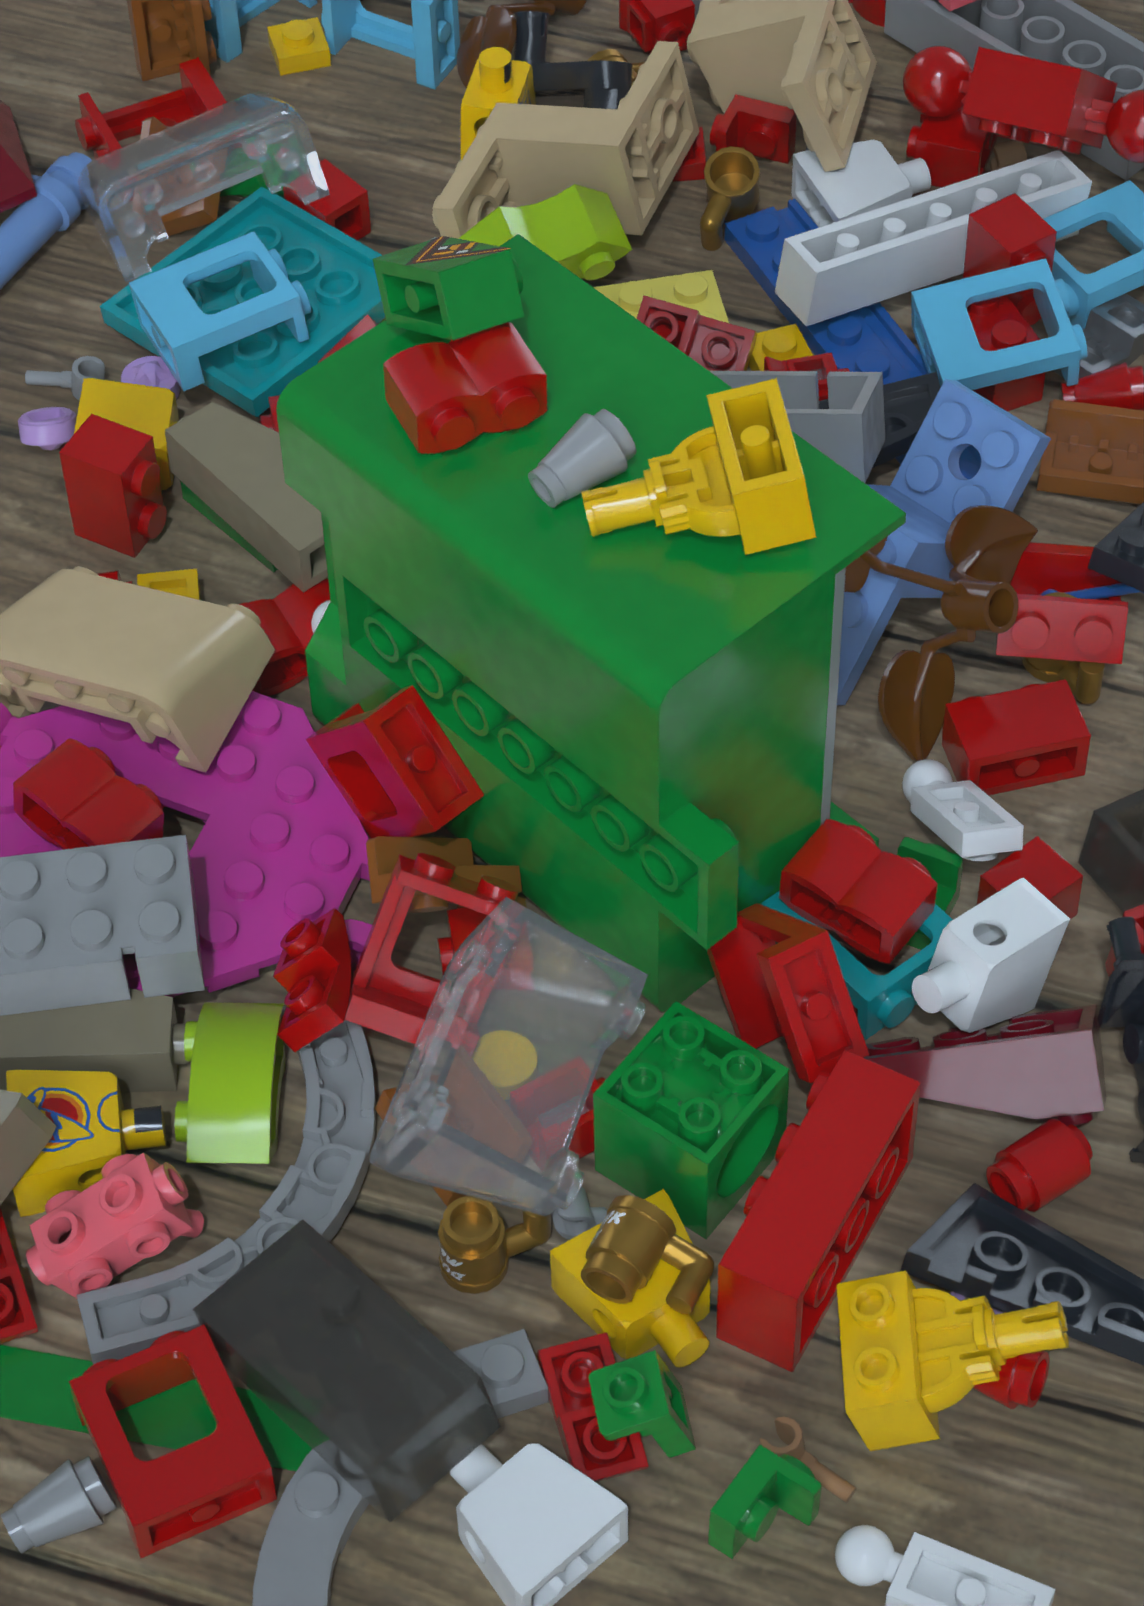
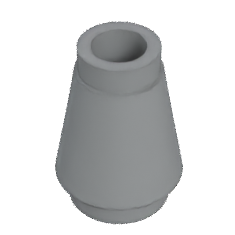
(583, 458)
(60, 1506)

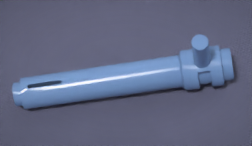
(39, 218)

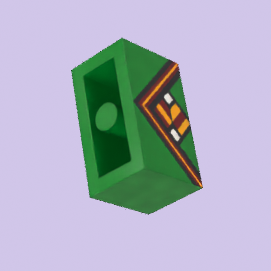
(449, 287)

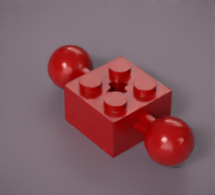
(1027, 100)

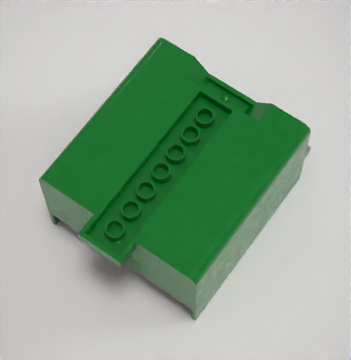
(621, 697)

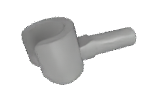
(81, 368)
(578, 1216)

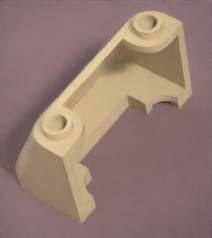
(134, 657)

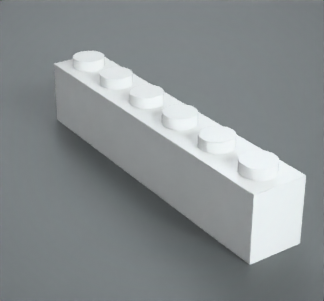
(912, 239)

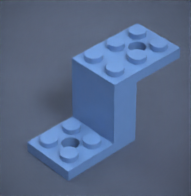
(932, 495)

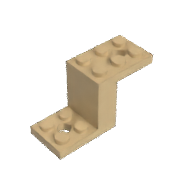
(791, 56)
(542, 149)

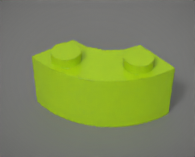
(572, 228)
(232, 1083)

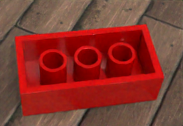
(816, 1208)

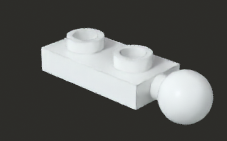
(960, 812)
(932, 1573)

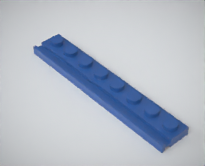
(858, 339)

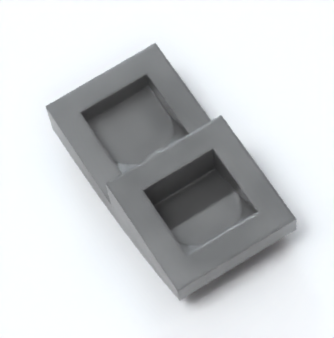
(1113, 335)

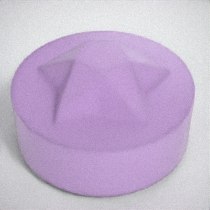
(150, 372)
(47, 427)

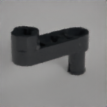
(598, 80)

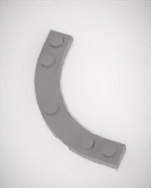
(315, 1189)
(323, 1508)

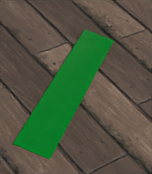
(39, 1392)

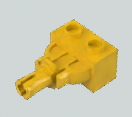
(720, 480)
(924, 1351)

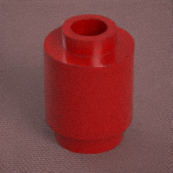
(1041, 1165)

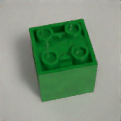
(690, 1117)

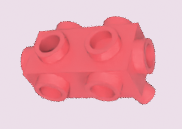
(111, 1224)

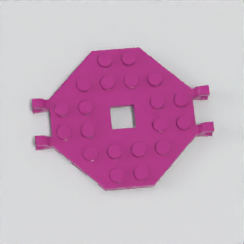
(273, 835)

